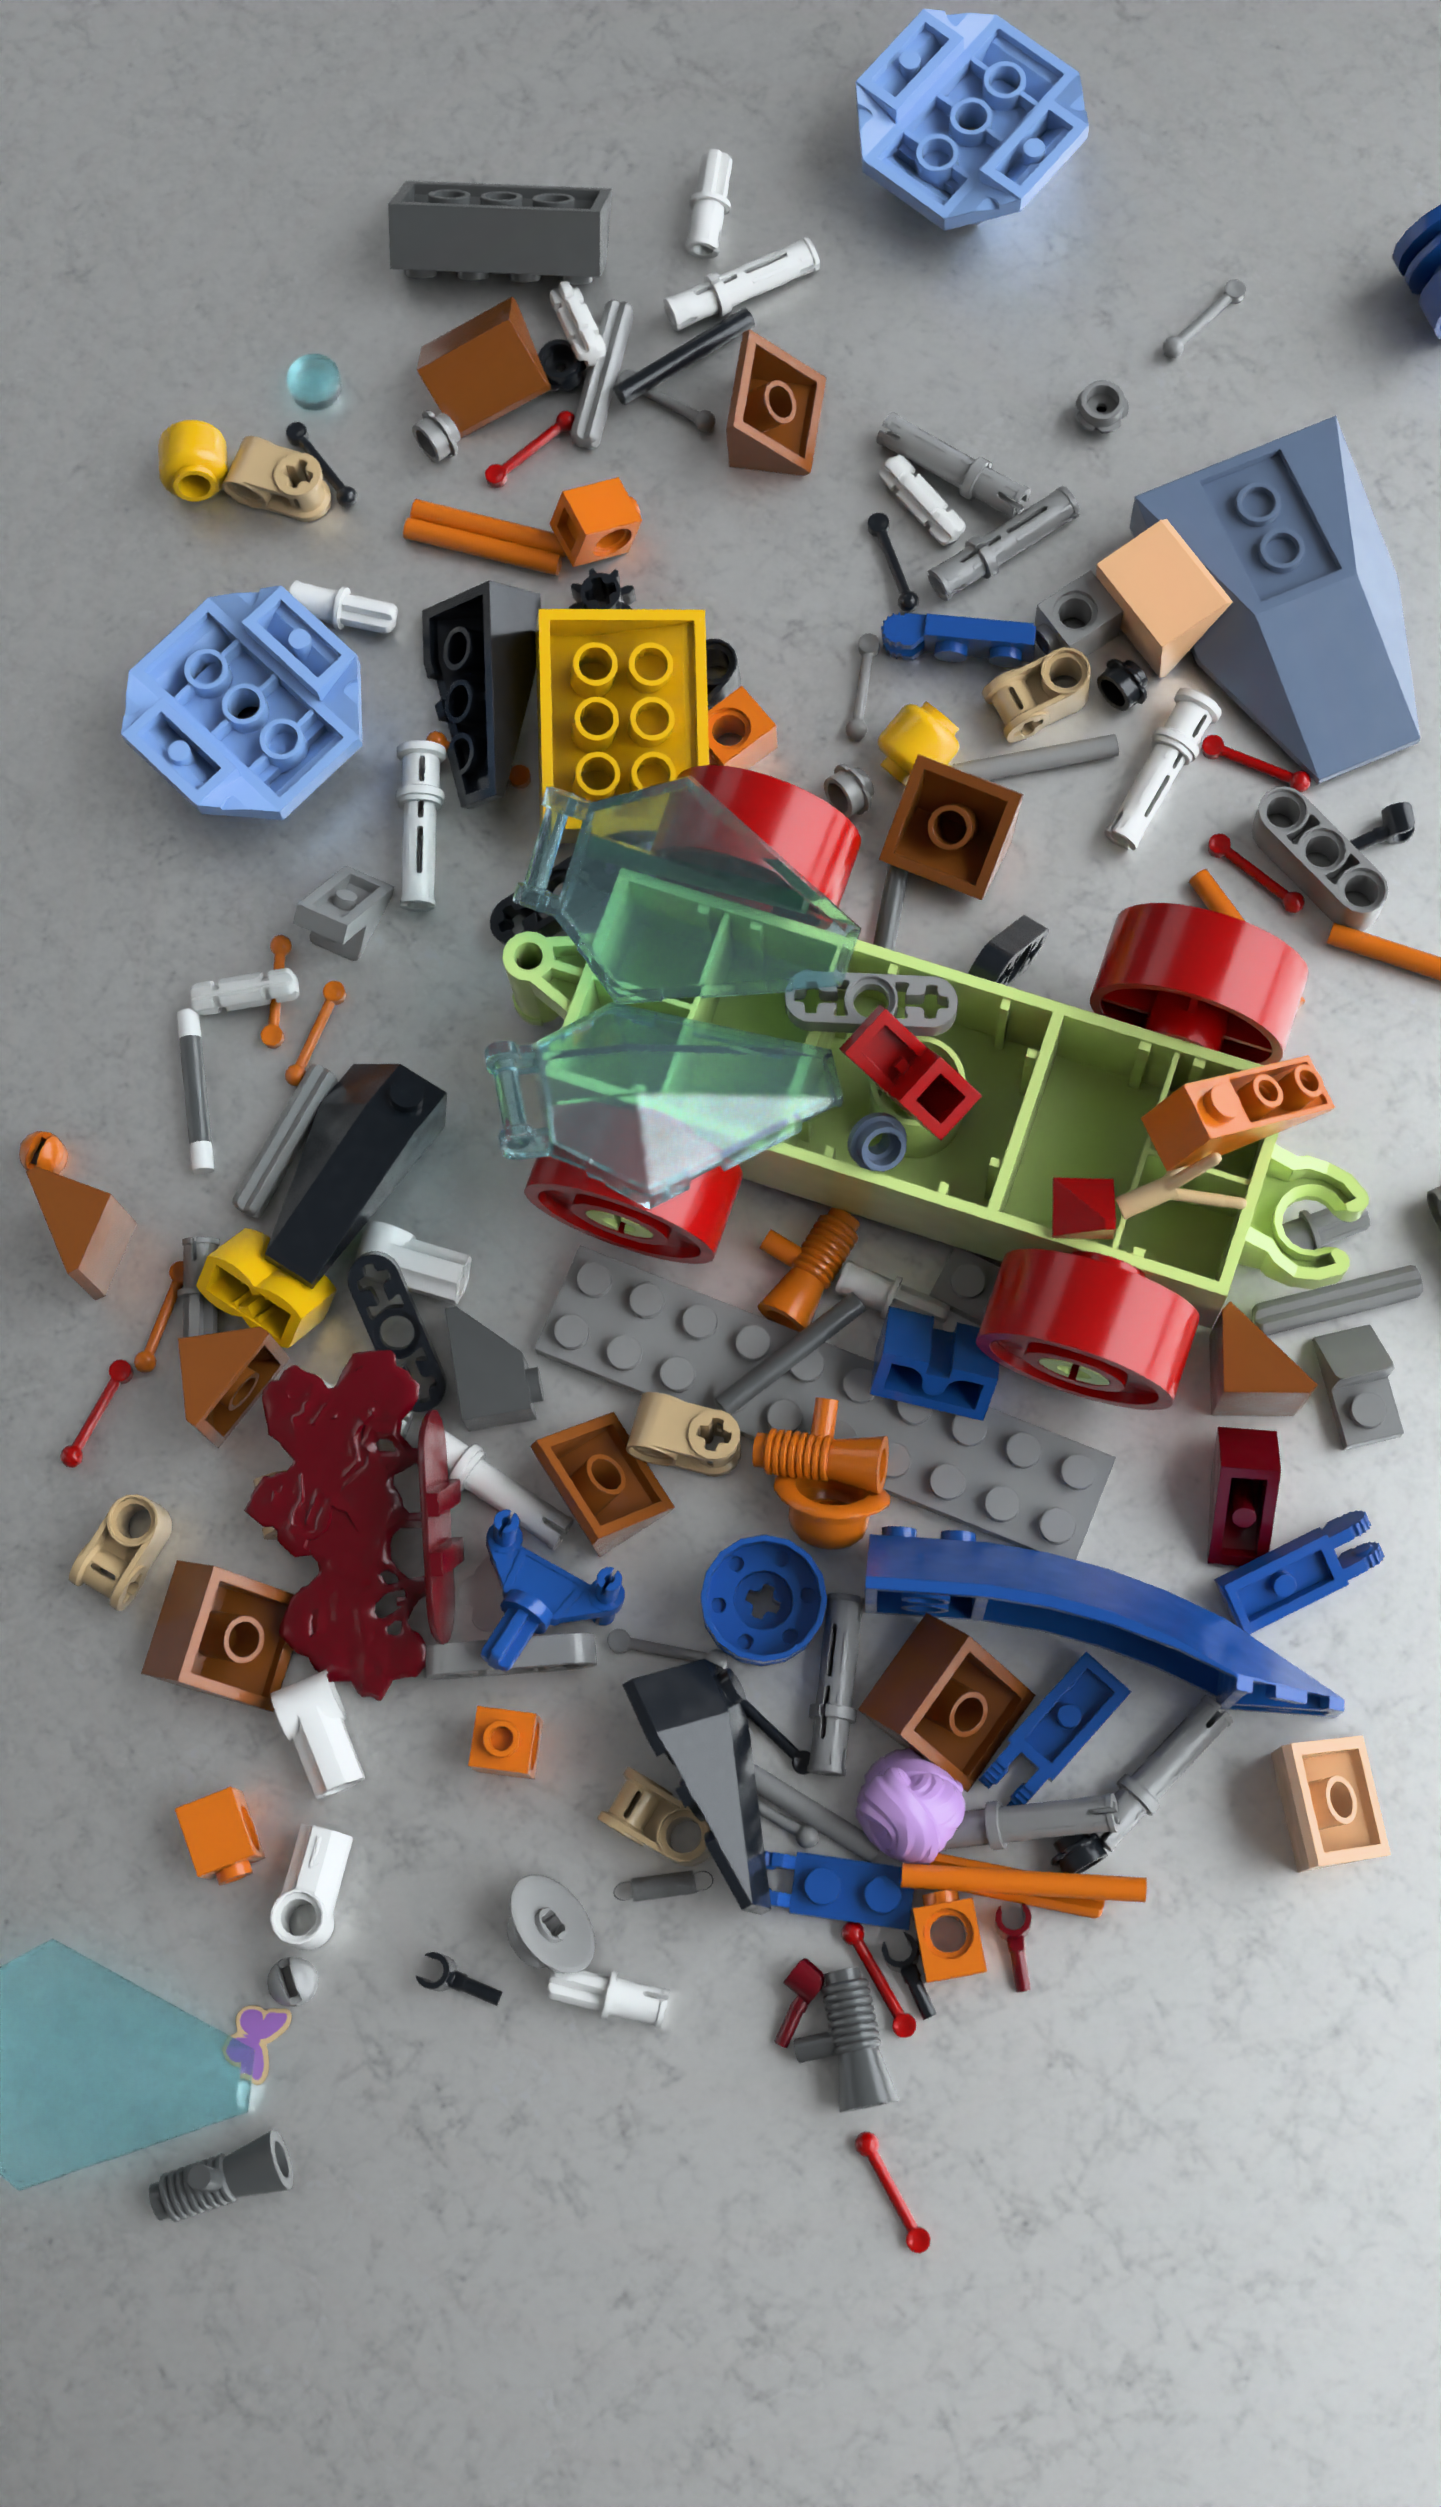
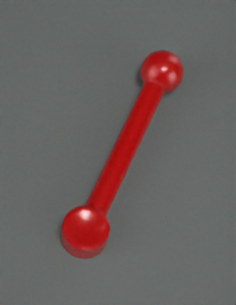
(497, 474)
(1214, 747)
(1220, 846)
(120, 1373)
(903, 2023)
(917, 2237)

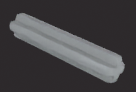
(602, 377)
(284, 1142)
(1338, 1300)

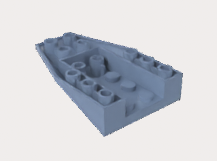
(1316, 601)

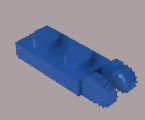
(958, 637)
(1297, 1573)
(1059, 1726)
(843, 1890)

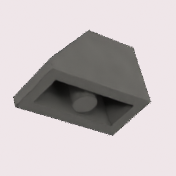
(490, 1375)

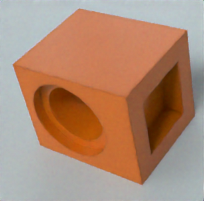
(596, 521)
(744, 717)
(506, 1742)
(220, 1836)
(942, 1965)

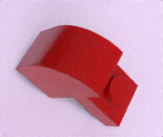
(910, 1073)

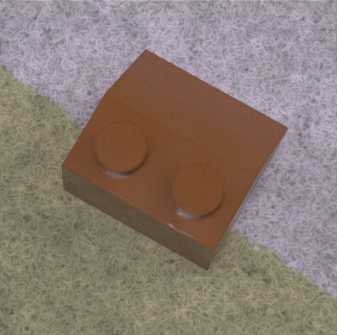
(220, 1635)
(947, 1700)

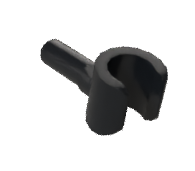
(1397, 828)
(912, 1976)
(459, 1981)

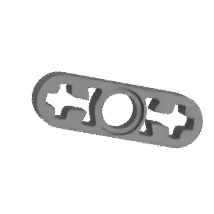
(888, 984)
(539, 1655)

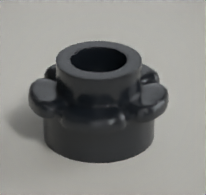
(559, 353)
(1123, 684)
(1078, 1853)

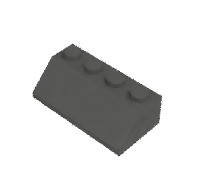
(499, 230)

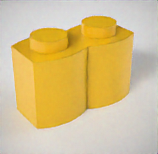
(250, 1287)

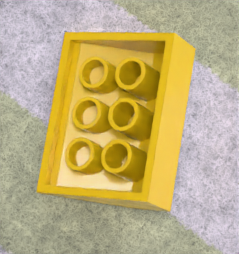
(619, 700)

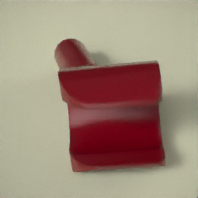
(1016, 1947)
(806, 1982)

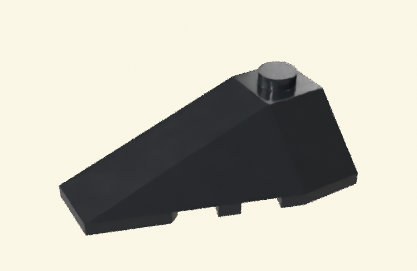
(484, 667)

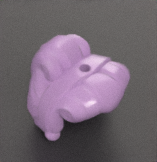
(909, 1807)

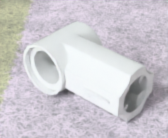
(425, 1267)
(313, 1719)
(312, 1880)

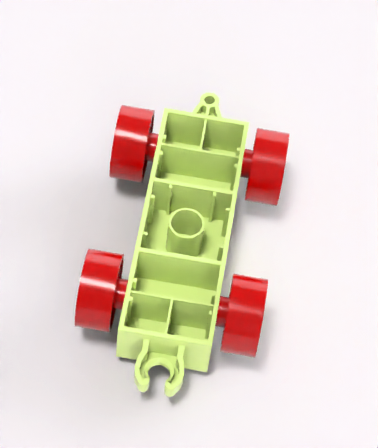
(1061, 1098)

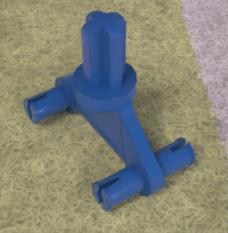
(539, 1594)

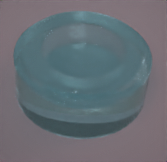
(314, 382)

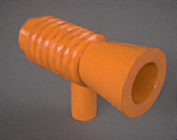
(811, 1265)
(819, 1456)

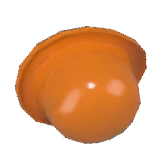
(828, 1512)

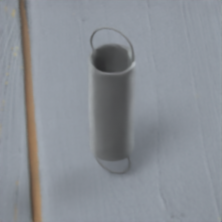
(663, 1885)

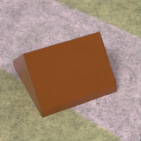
(483, 368)
(773, 410)
(952, 827)
(86, 1228)
(1251, 1371)
(226, 1377)
(601, 1482)

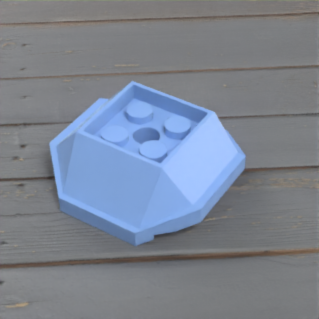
(959, 76)
(237, 656)

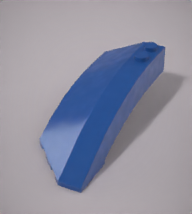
(1088, 1605)

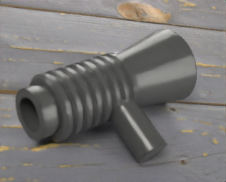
(854, 2038)
(217, 2181)

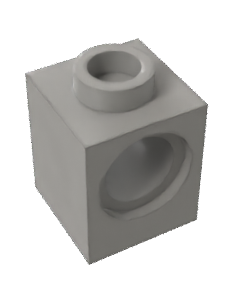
(1082, 600)

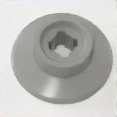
(549, 1926)

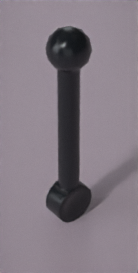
(298, 436)
(878, 526)
(799, 1758)

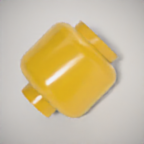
(192, 460)
(916, 732)

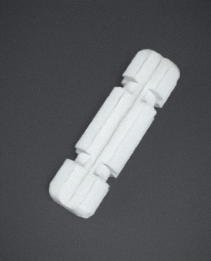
(577, 323)
(922, 500)
(244, 991)

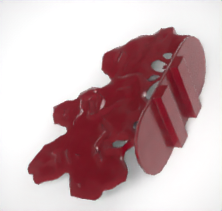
(344, 1511)

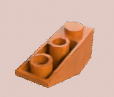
(1235, 1110)

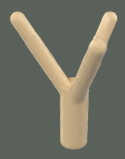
(1168, 1189)

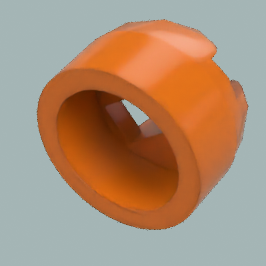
(52, 1155)

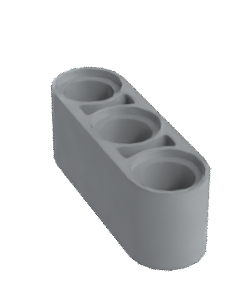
(1311, 834)

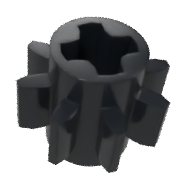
(601, 588)

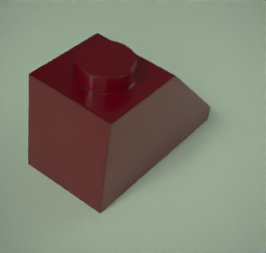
(1242, 1495)

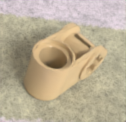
(278, 480)
(1030, 699)
(676, 1434)
(120, 1553)
(649, 1815)

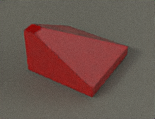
(1083, 1208)

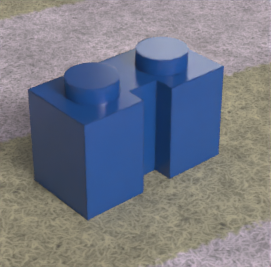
(933, 1365)

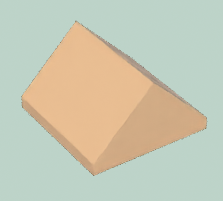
(1163, 595)
(1329, 1802)

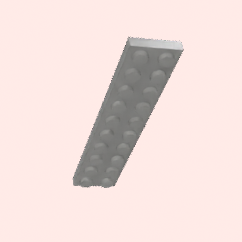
(685, 1344)

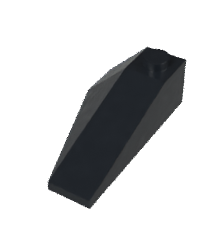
(353, 1159)
(705, 1734)

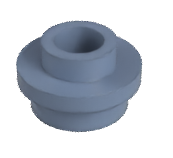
(887, 1152)

